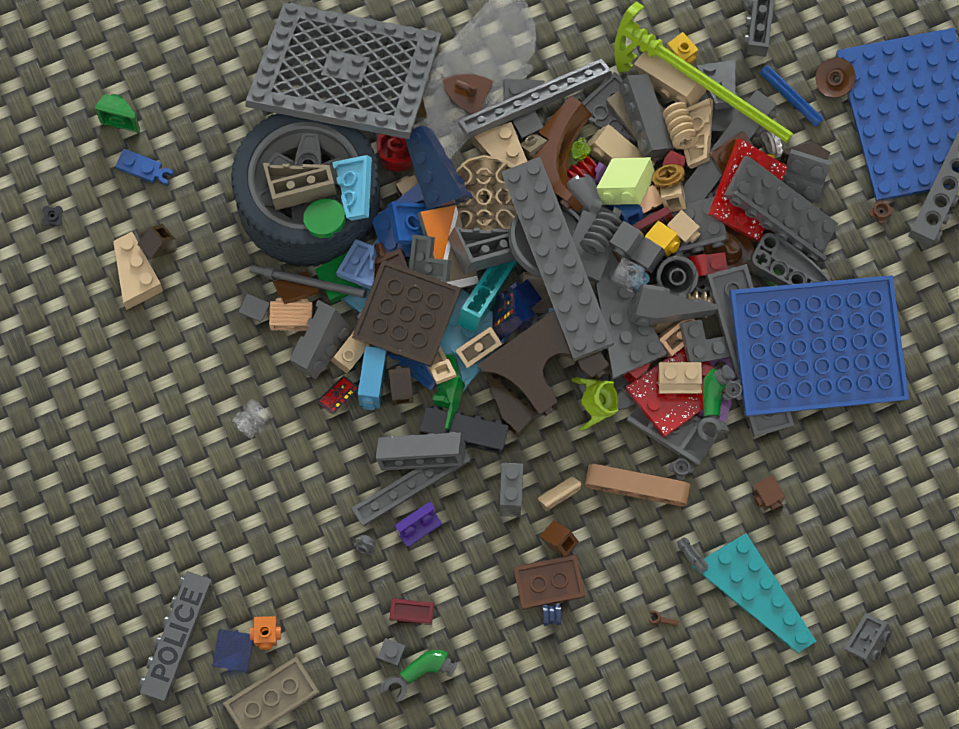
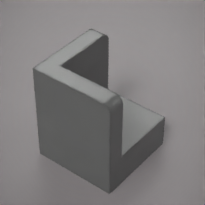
(253, 308)

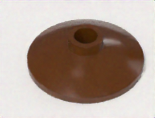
(828, 71)

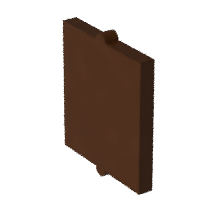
(294, 291)

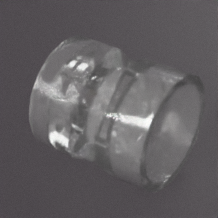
(251, 418)

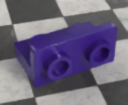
(418, 524)

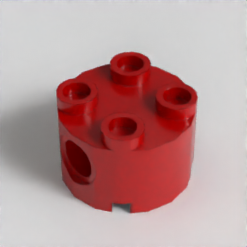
(393, 153)

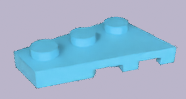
(355, 181)

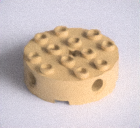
(484, 178)

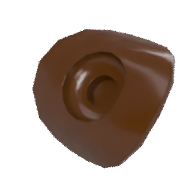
(736, 249)

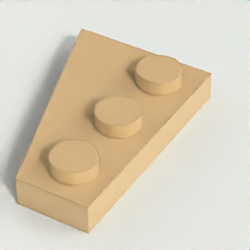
(702, 120)

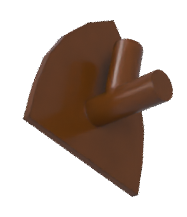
(468, 91)

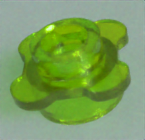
(580, 153)

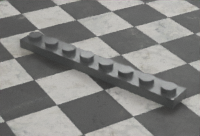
(534, 98)

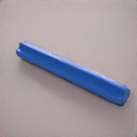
(791, 95)

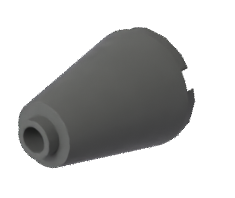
(585, 191)
(677, 274)

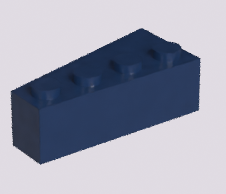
(435, 171)

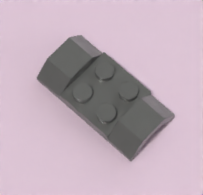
(683, 441)

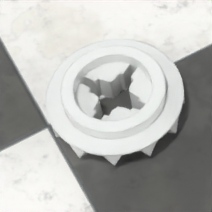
(772, 144)

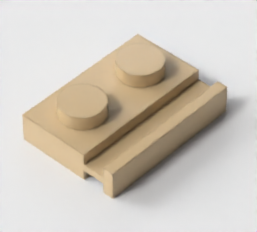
(679, 377)

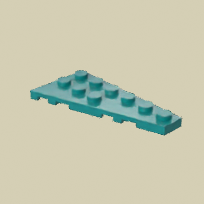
(750, 584)

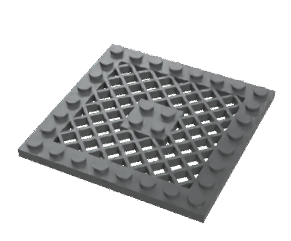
(344, 70)

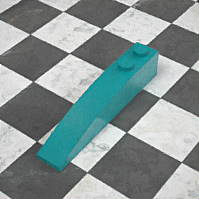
(485, 295)

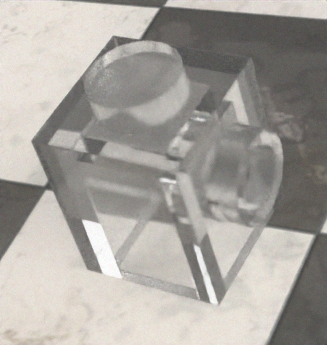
(628, 275)

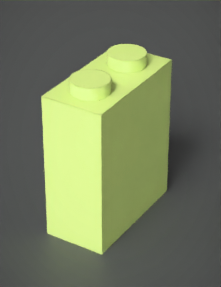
(625, 181)

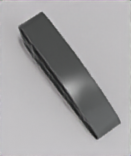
(787, 260)

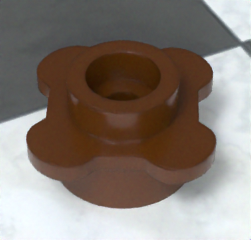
(882, 217)

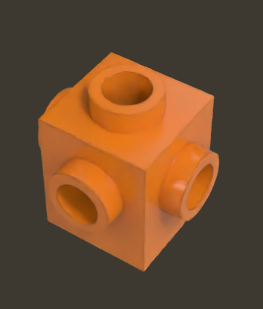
(263, 625)

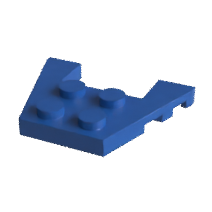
(383, 223)

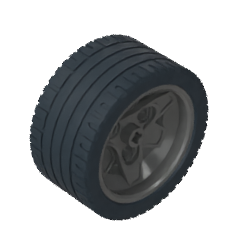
(269, 228)

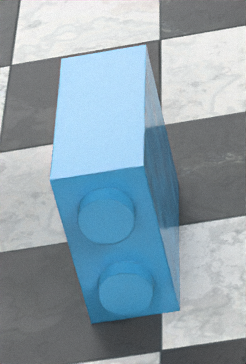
(372, 378)

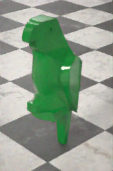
(450, 392)

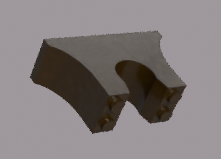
(526, 355)

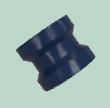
(551, 615)

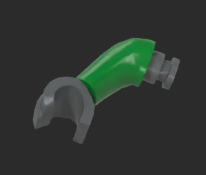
(713, 387)
(428, 662)

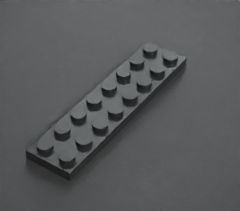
(720, 285)

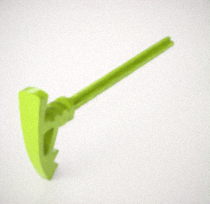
(625, 56)

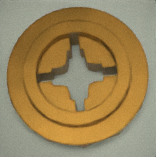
(660, 176)

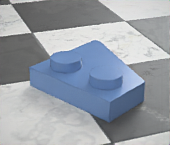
(359, 264)

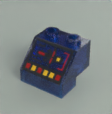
(514, 308)

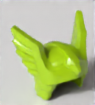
(598, 399)

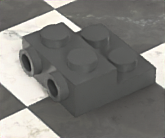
(806, 174)

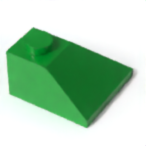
(116, 112)

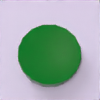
(324, 218)

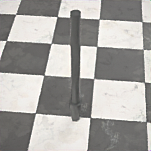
(272, 273)

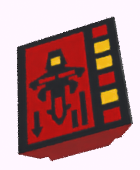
(338, 394)

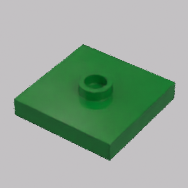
(328, 273)

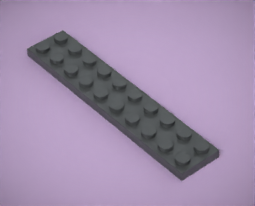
(557, 259)

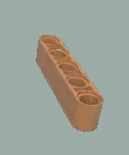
(637, 485)

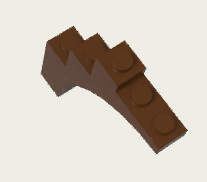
(560, 135)

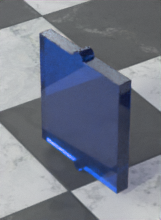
(232, 650)

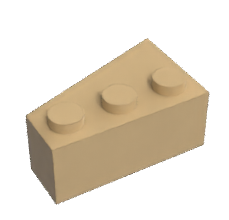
(501, 143)
(610, 144)

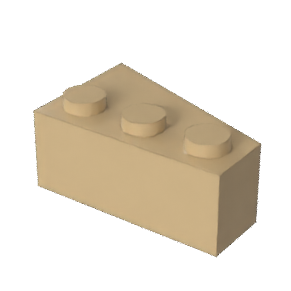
(669, 81)
(135, 273)

